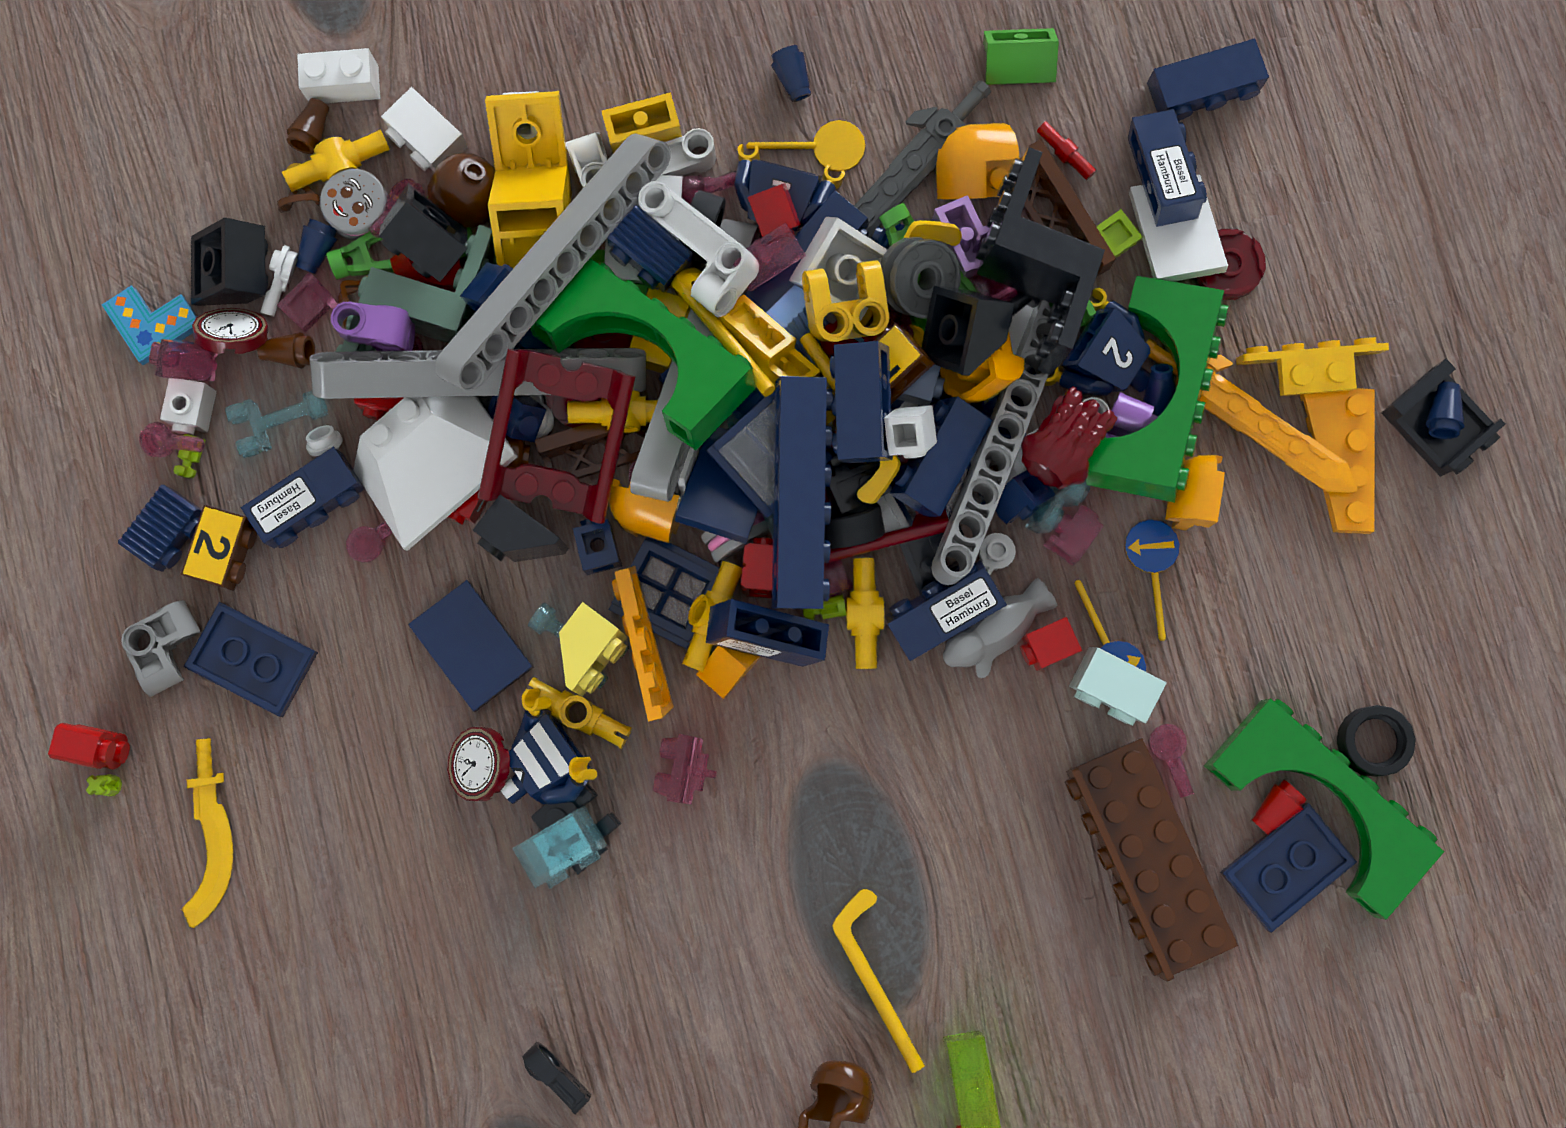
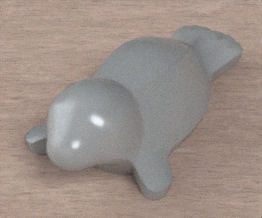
(998, 631)

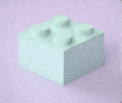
(1116, 684)

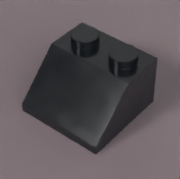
(423, 234)
(228, 263)
(964, 328)
(514, 534)

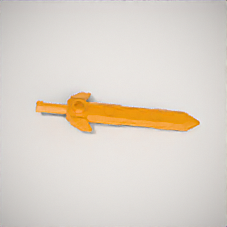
(1267, 429)

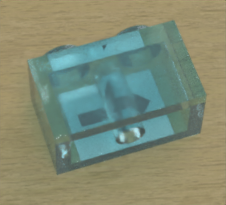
(560, 847)

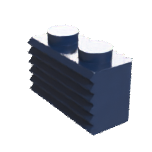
(648, 249)
(162, 529)

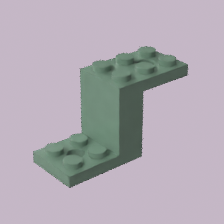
(432, 309)

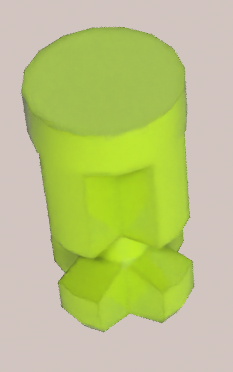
(188, 458)
(832, 608)
(104, 785)

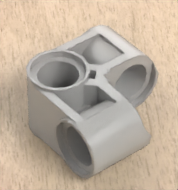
(167, 628)

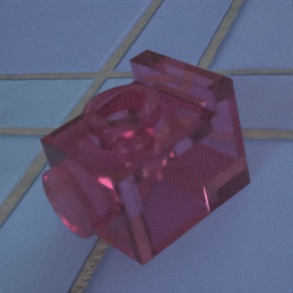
(1075, 535)

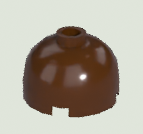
(463, 188)

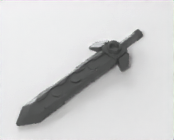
(918, 157)

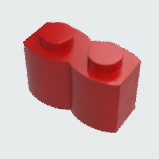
(89, 746)

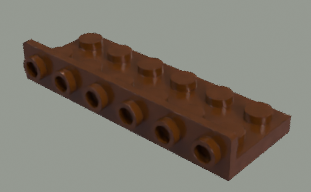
(1150, 860)

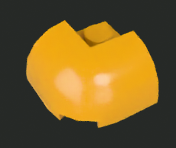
(975, 160)
(988, 379)
(1202, 497)
(644, 514)

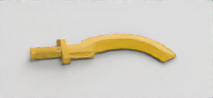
(217, 838)

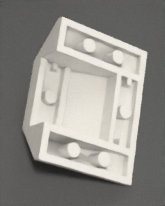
(425, 461)

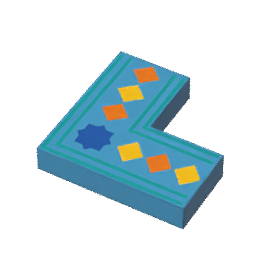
(142, 327)

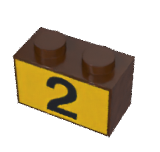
(906, 358)
(219, 548)

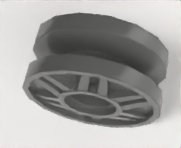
(901, 271)

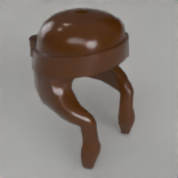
(842, 1094)

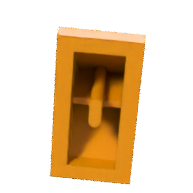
(726, 669)

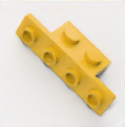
(1316, 369)

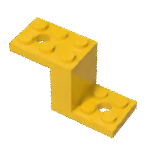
(530, 174)

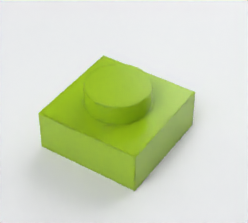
(1119, 233)

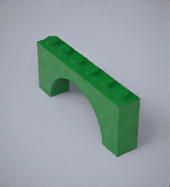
(709, 377)
(1154, 457)
(1391, 847)

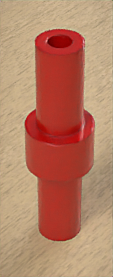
(1066, 150)

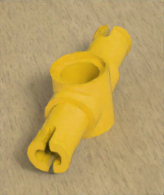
(335, 156)
(638, 415)
(865, 613)
(698, 616)
(595, 720)

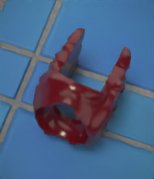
(1066, 440)

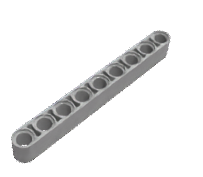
(551, 263)
(414, 374)
(1001, 451)
(662, 453)

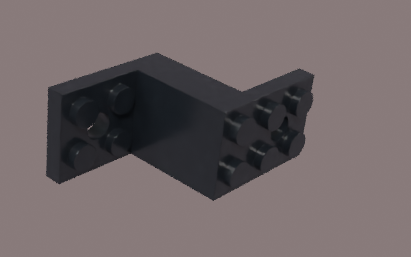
(1039, 262)

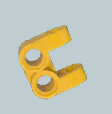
(871, 295)

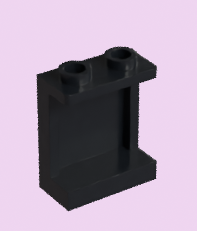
(1409, 418)

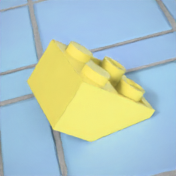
(587, 647)

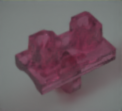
(774, 254)
(182, 360)
(687, 771)

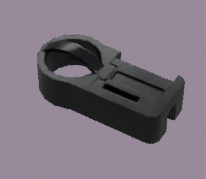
(547, 1068)

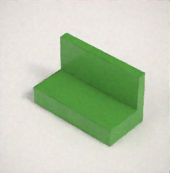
(1021, 56)

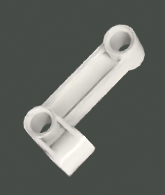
(590, 155)
(718, 283)

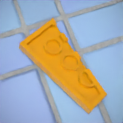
(1347, 428)
(643, 644)

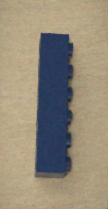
(800, 492)

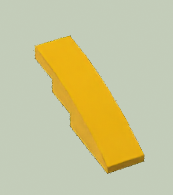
(768, 343)

